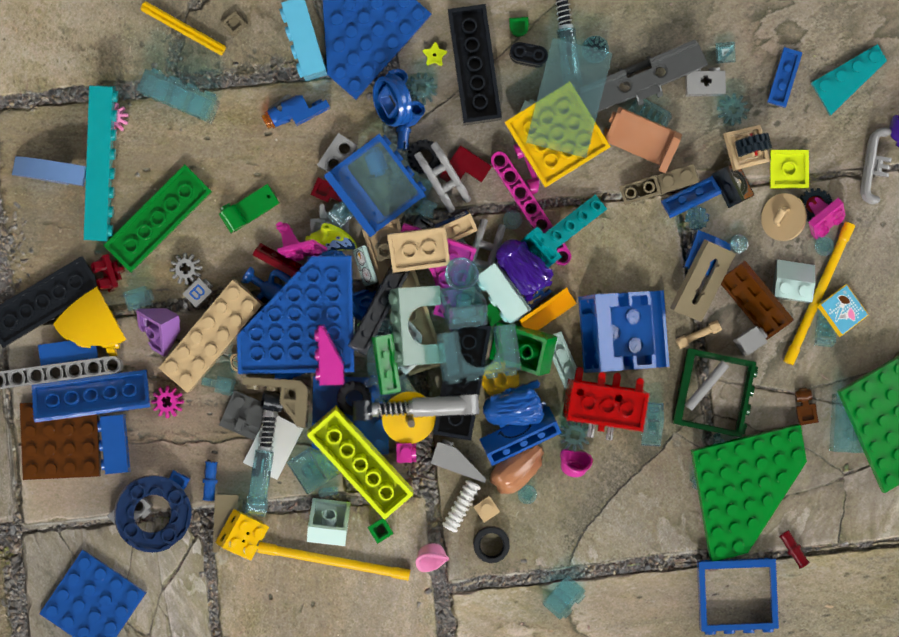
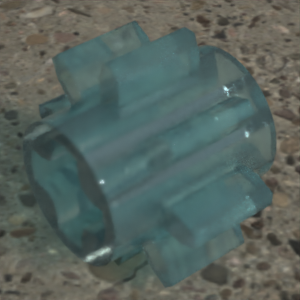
(697, 218)

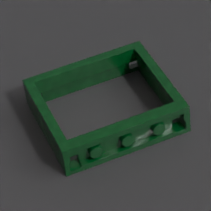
(748, 390)

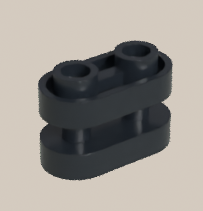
(528, 55)

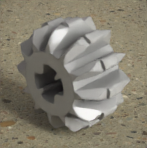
(183, 276)

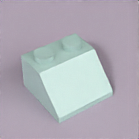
(794, 281)
(328, 522)

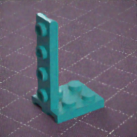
(545, 244)

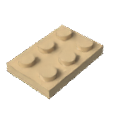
(418, 249)

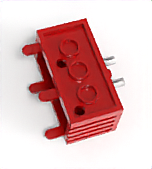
(605, 404)

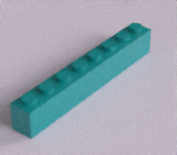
(99, 162)

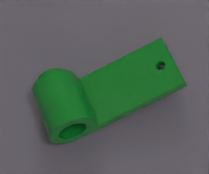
(248, 209)

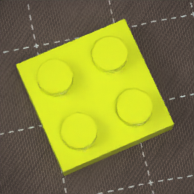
(789, 169)

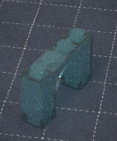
(455, 367)

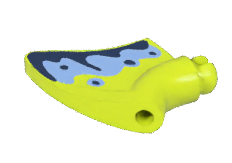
(333, 238)

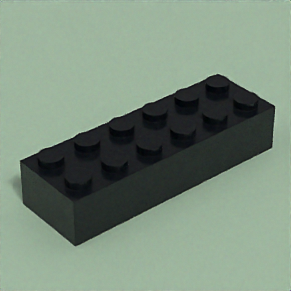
(474, 64)
(473, 348)

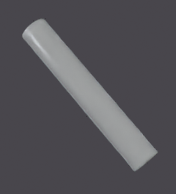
(706, 385)

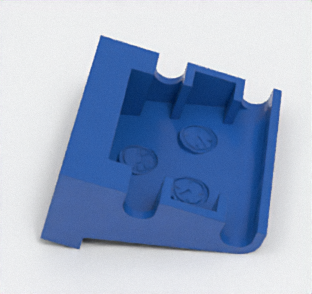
(623, 331)

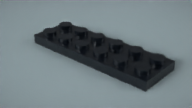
(44, 300)

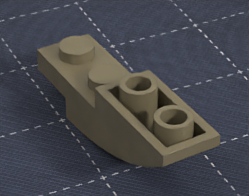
(659, 184)

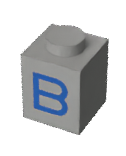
(199, 292)

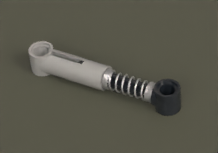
(418, 407)

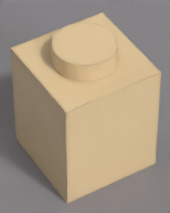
(486, 508)

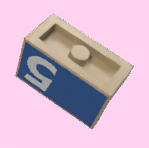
(458, 225)

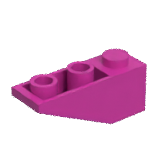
(330, 362)

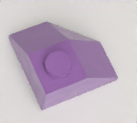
(160, 326)

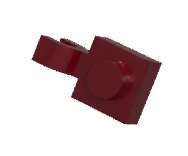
(324, 191)

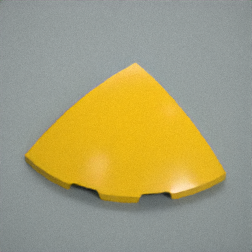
(90, 322)

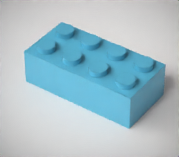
(304, 39)

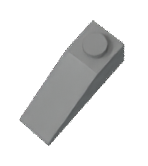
(453, 460)

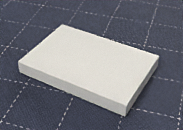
(284, 440)

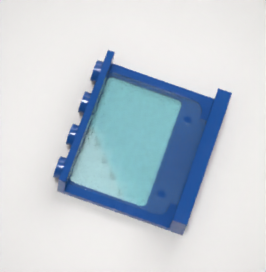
(375, 184)

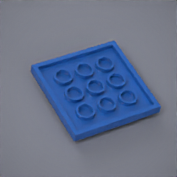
(326, 398)
(92, 599)

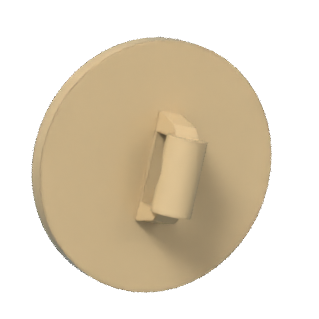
(783, 217)

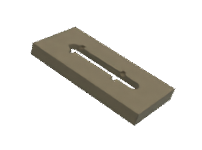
(694, 277)

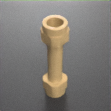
(684, 341)

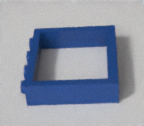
(711, 629)

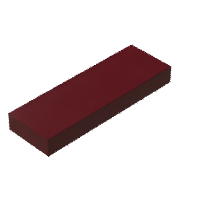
(277, 260)

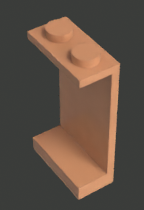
(642, 137)

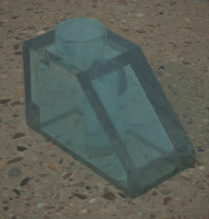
(653, 425)

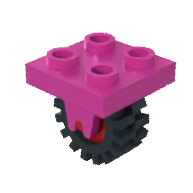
(822, 212)

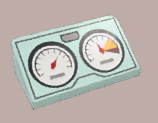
(365, 266)

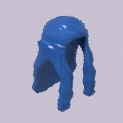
(515, 406)

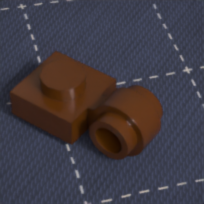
(806, 412)

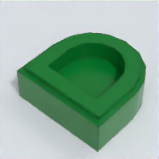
(518, 26)

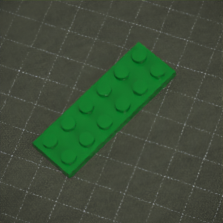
(157, 218)

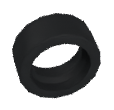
(495, 530)

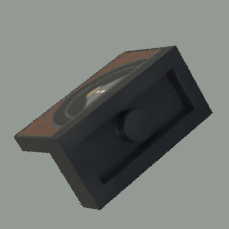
(733, 185)

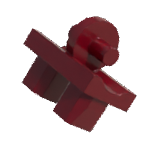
(110, 271)

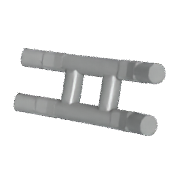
(432, 173)
(493, 247)

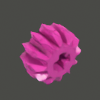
(161, 404)

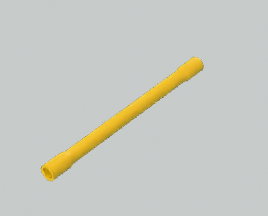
(843, 238)
(273, 549)

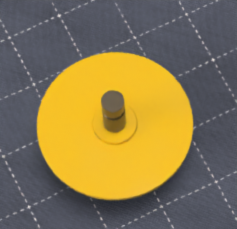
(407, 428)

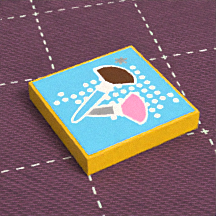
(842, 310)

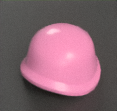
(431, 557)

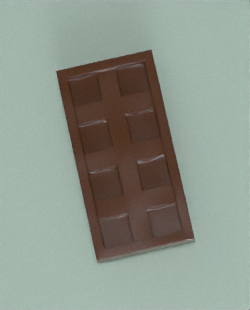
(756, 299)

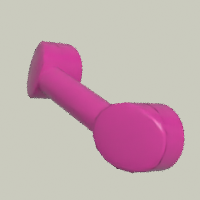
(533, 183)

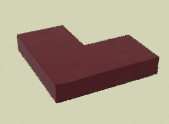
(467, 162)

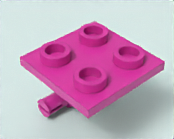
(295, 250)

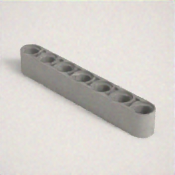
(65, 368)

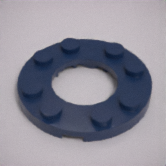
(174, 529)

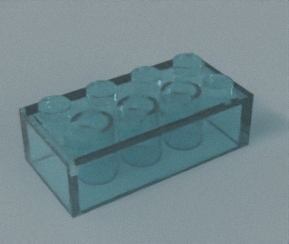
(179, 96)

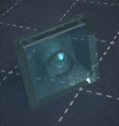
(312, 469)

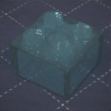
(463, 307)

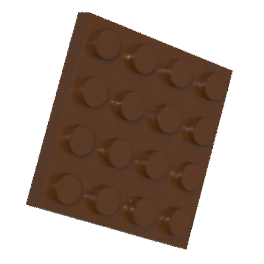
(59, 446)

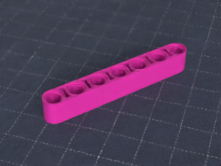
(527, 199)

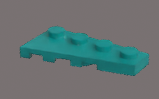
(846, 79)

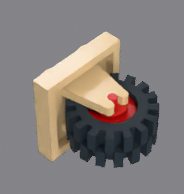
(747, 147)

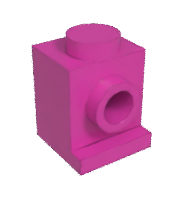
(406, 452)

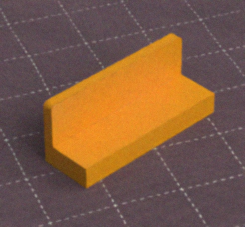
(548, 311)

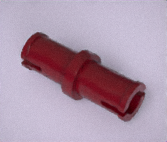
(794, 549)

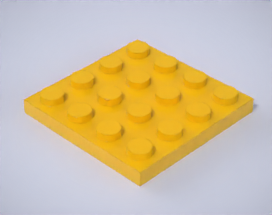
(549, 163)

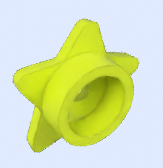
(430, 58)

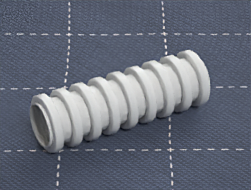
(461, 506)

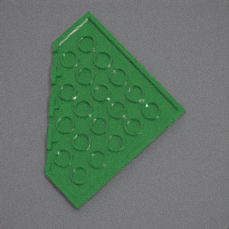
(874, 414)
(743, 486)

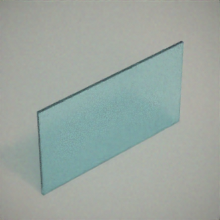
(569, 97)

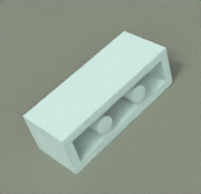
(503, 293)

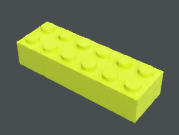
(360, 462)

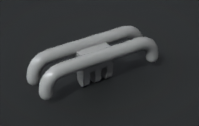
(873, 165)

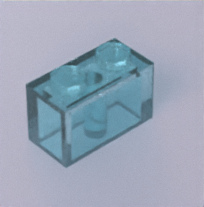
(564, 597)

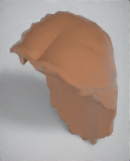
(517, 470)

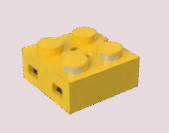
(242, 534)

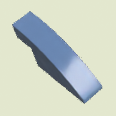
(49, 171)

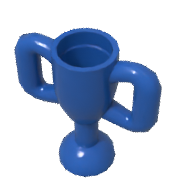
(268, 288)

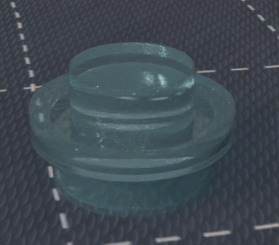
(512, 219)
(738, 243)
(824, 246)
(527, 494)

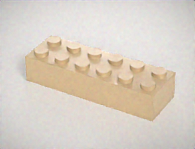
(211, 336)

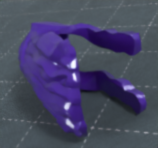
(523, 267)

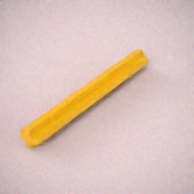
(183, 28)

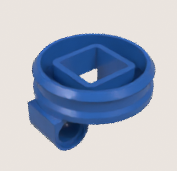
(406, 111)

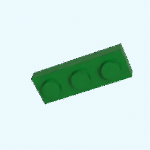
(385, 364)

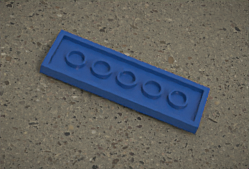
(90, 396)

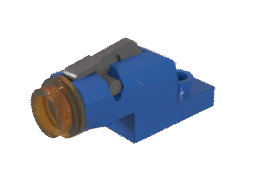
(293, 108)

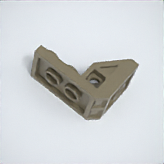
(295, 406)

